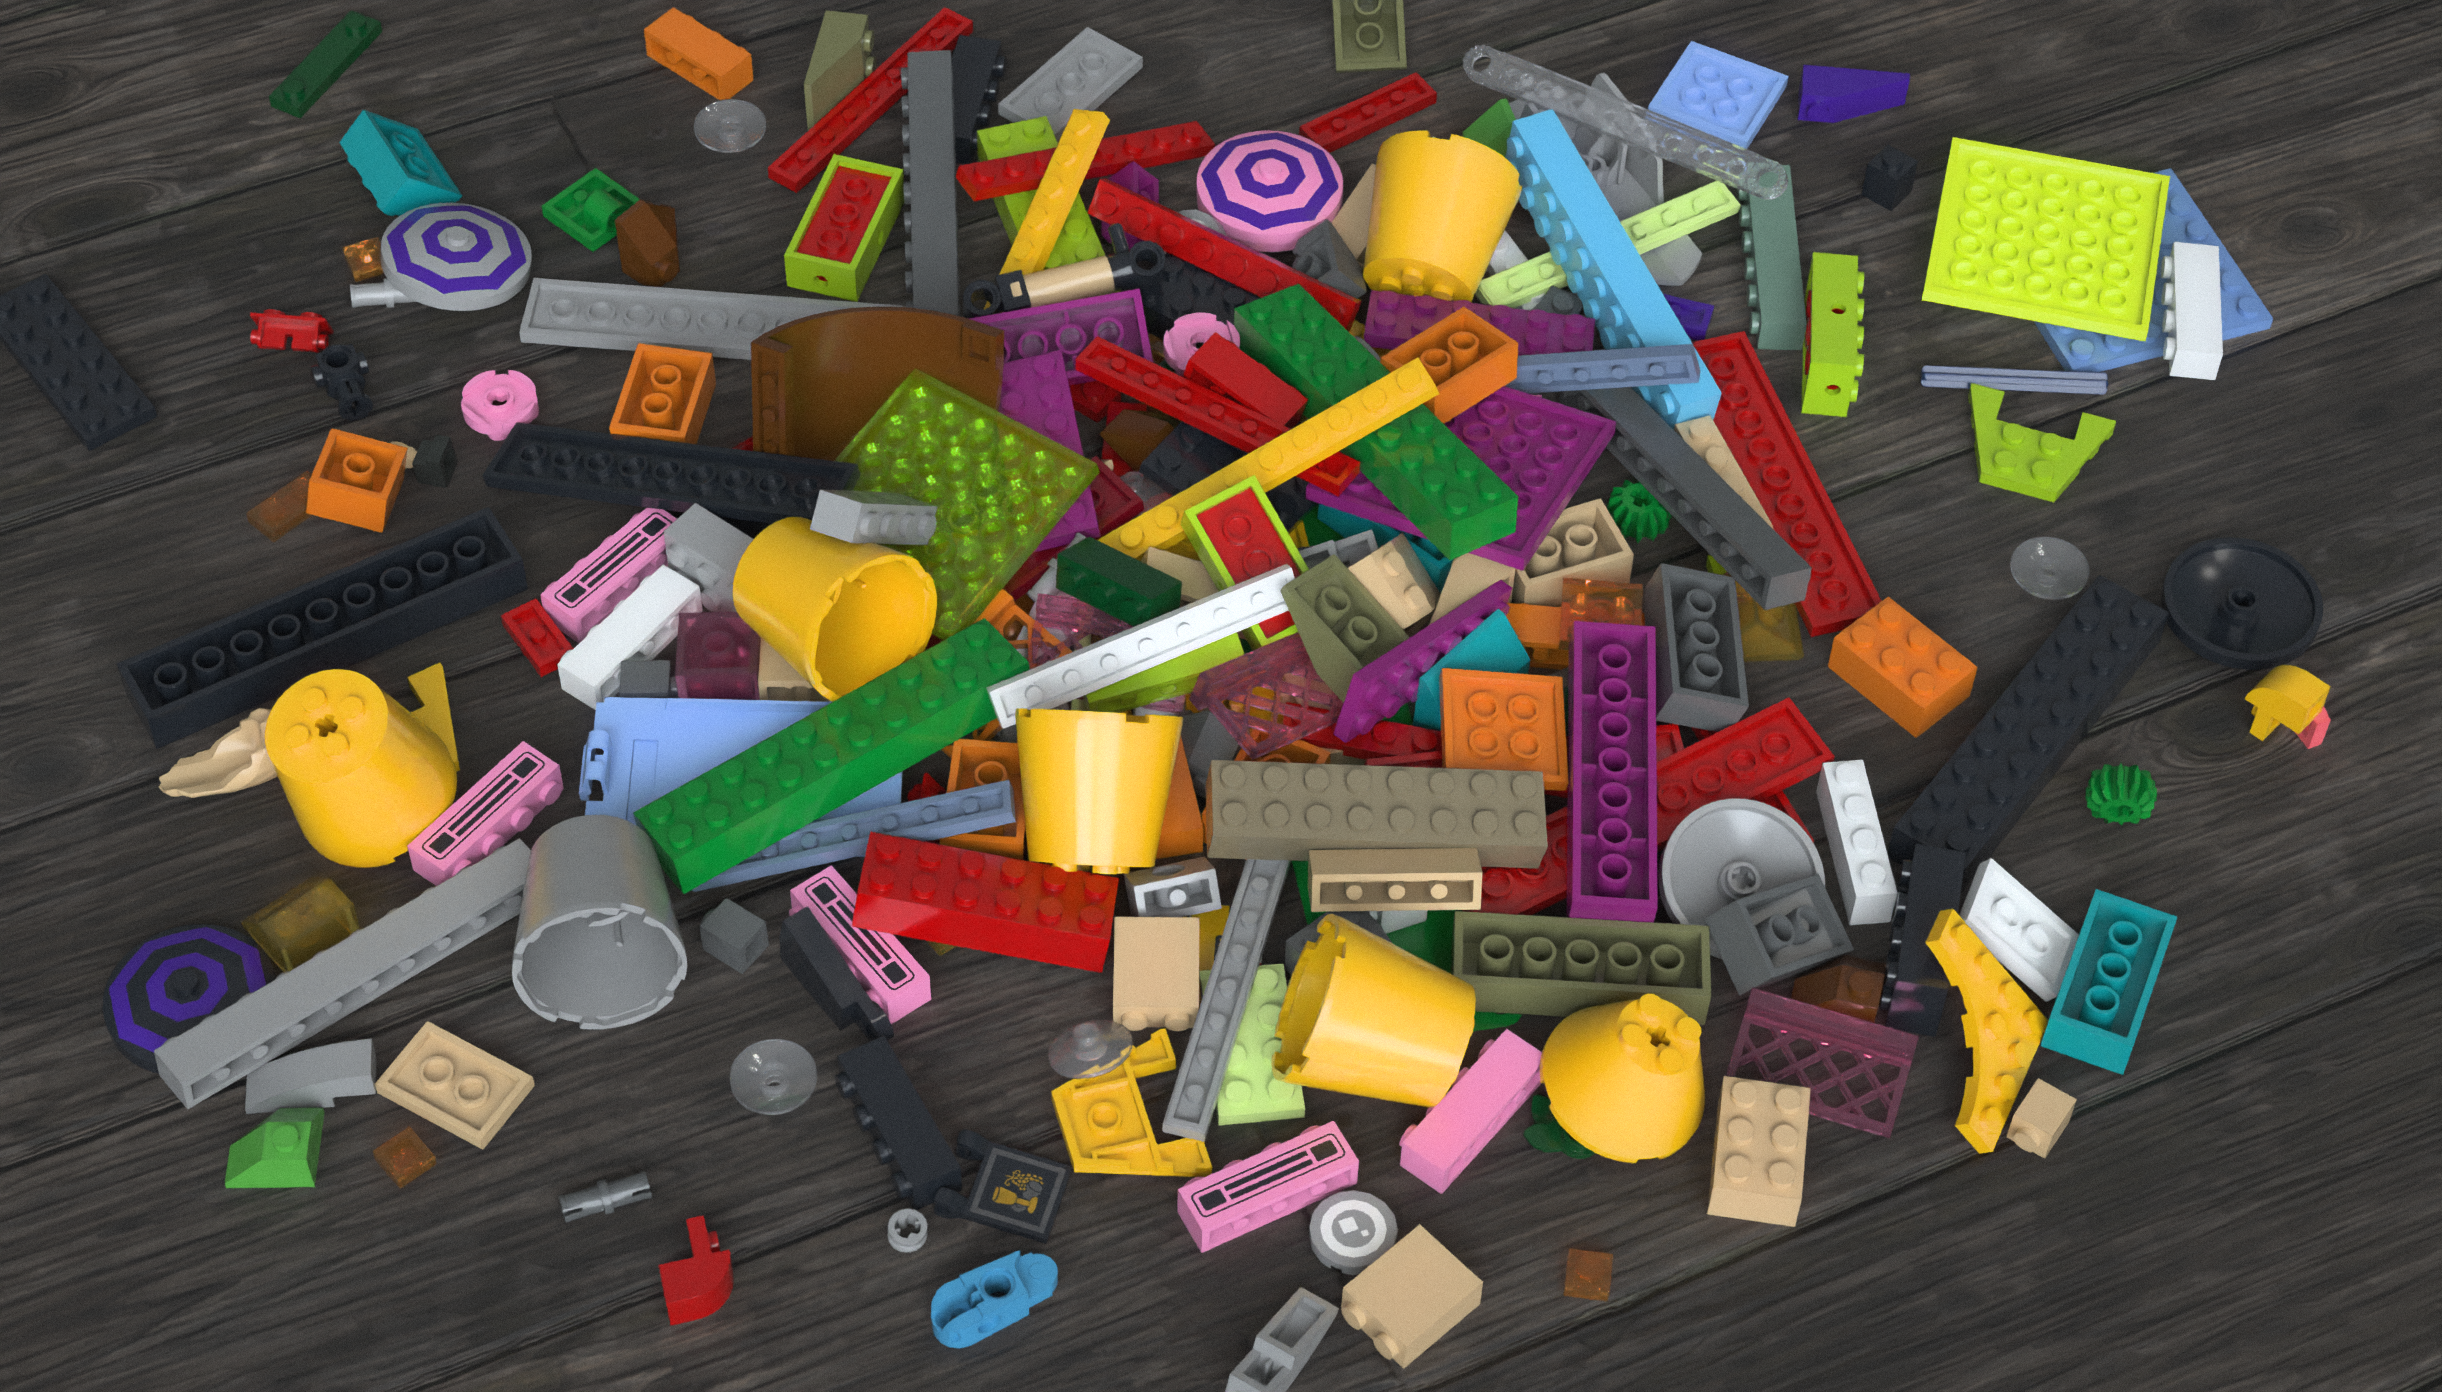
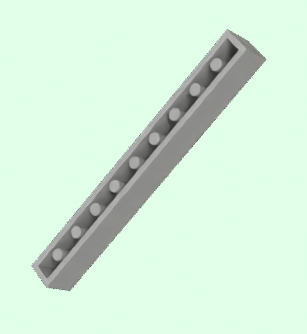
(344, 977)

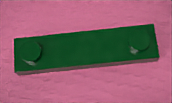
(325, 64)

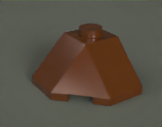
(649, 243)
(1137, 434)
(1843, 986)

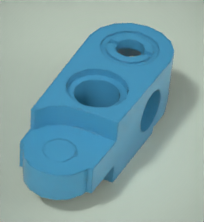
(978, 1315)

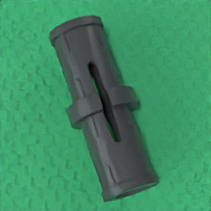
(605, 1196)

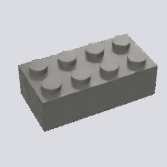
(1696, 648)

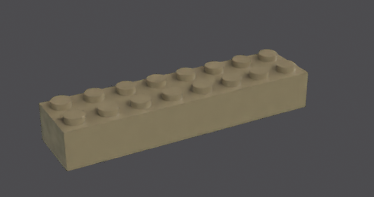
(1303, 807)

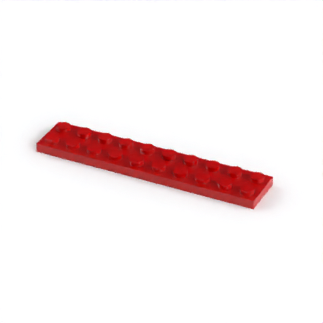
(1787, 485)
(1738, 762)

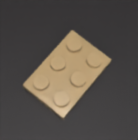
(455, 1085)

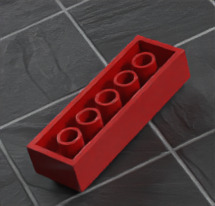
(985, 902)

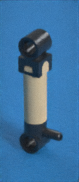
(1070, 281)

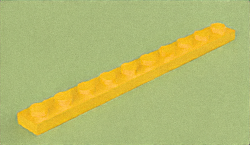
(1284, 455)

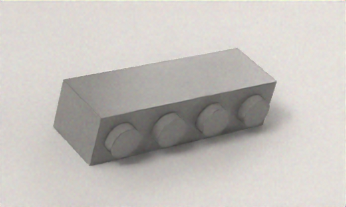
(873, 517)

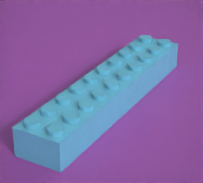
(1601, 259)

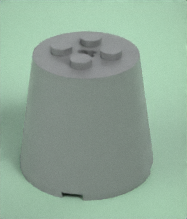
(596, 926)

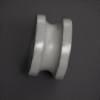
(901, 1220)

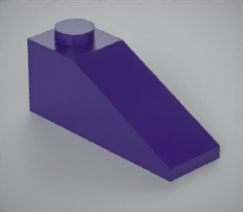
(1846, 93)

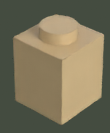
(2041, 1118)

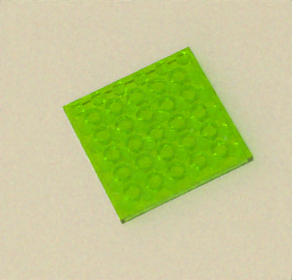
(987, 474)

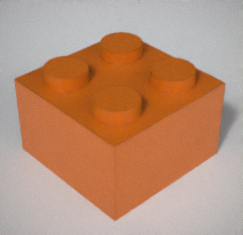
(356, 480)

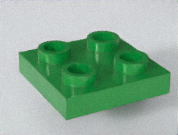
(589, 209)

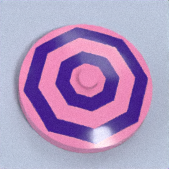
(1269, 186)

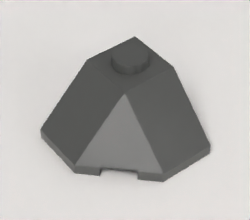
(1329, 260)
(1205, 741)

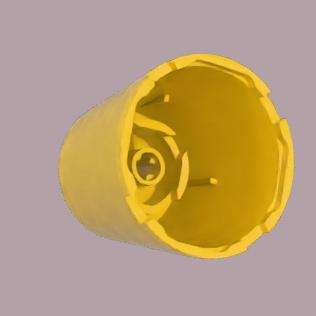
(1436, 215)
(834, 604)
(357, 767)
(1095, 786)
(1372, 1019)

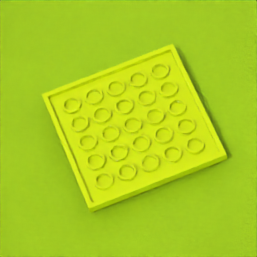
(2047, 239)

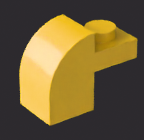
(2286, 697)

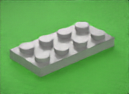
(1074, 78)

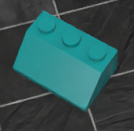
(397, 165)
(1487, 648)

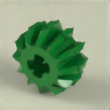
(1637, 512)
(2121, 794)

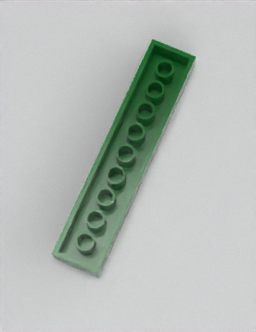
(1409, 459)
(828, 757)

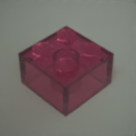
(717, 657)

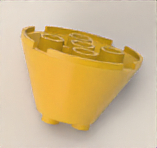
(1626, 1078)

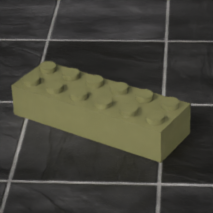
(1579, 963)

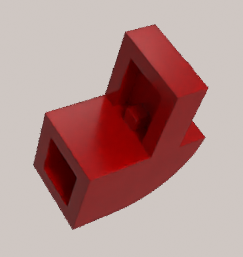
(700, 1283)

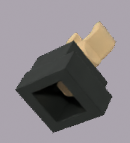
(433, 461)

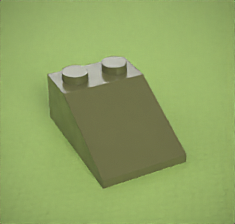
(1369, 35)
(838, 62)
(1339, 622)

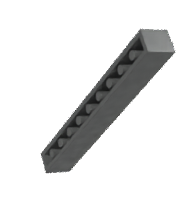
(932, 182)
(1698, 497)

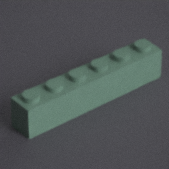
(1773, 267)

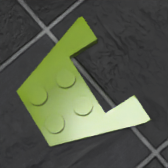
(2028, 458)

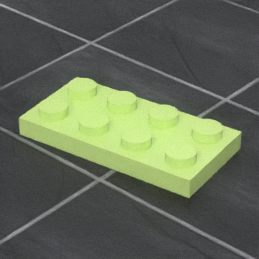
(1249, 1085)

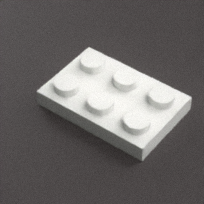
(2019, 929)

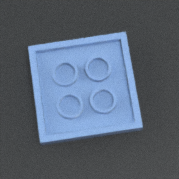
(1719, 94)

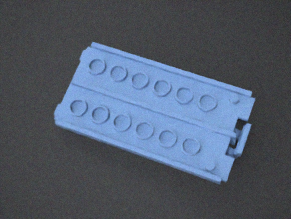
(670, 741)

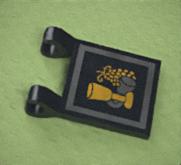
(1011, 1189)

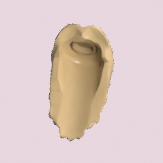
(230, 765)

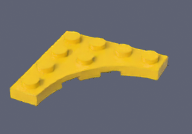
(1998, 1025)

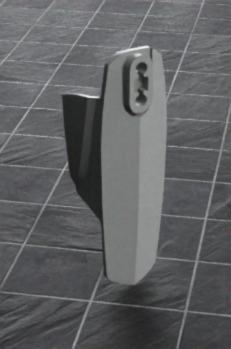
(1631, 185)

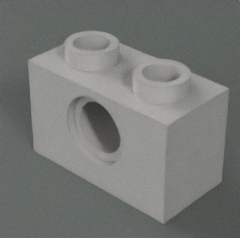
(1173, 889)

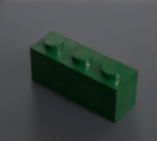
(1116, 582)

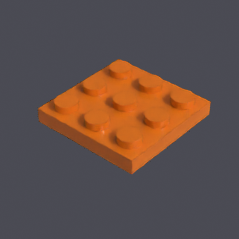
(1504, 723)

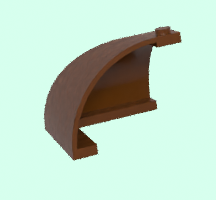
(836, 368)

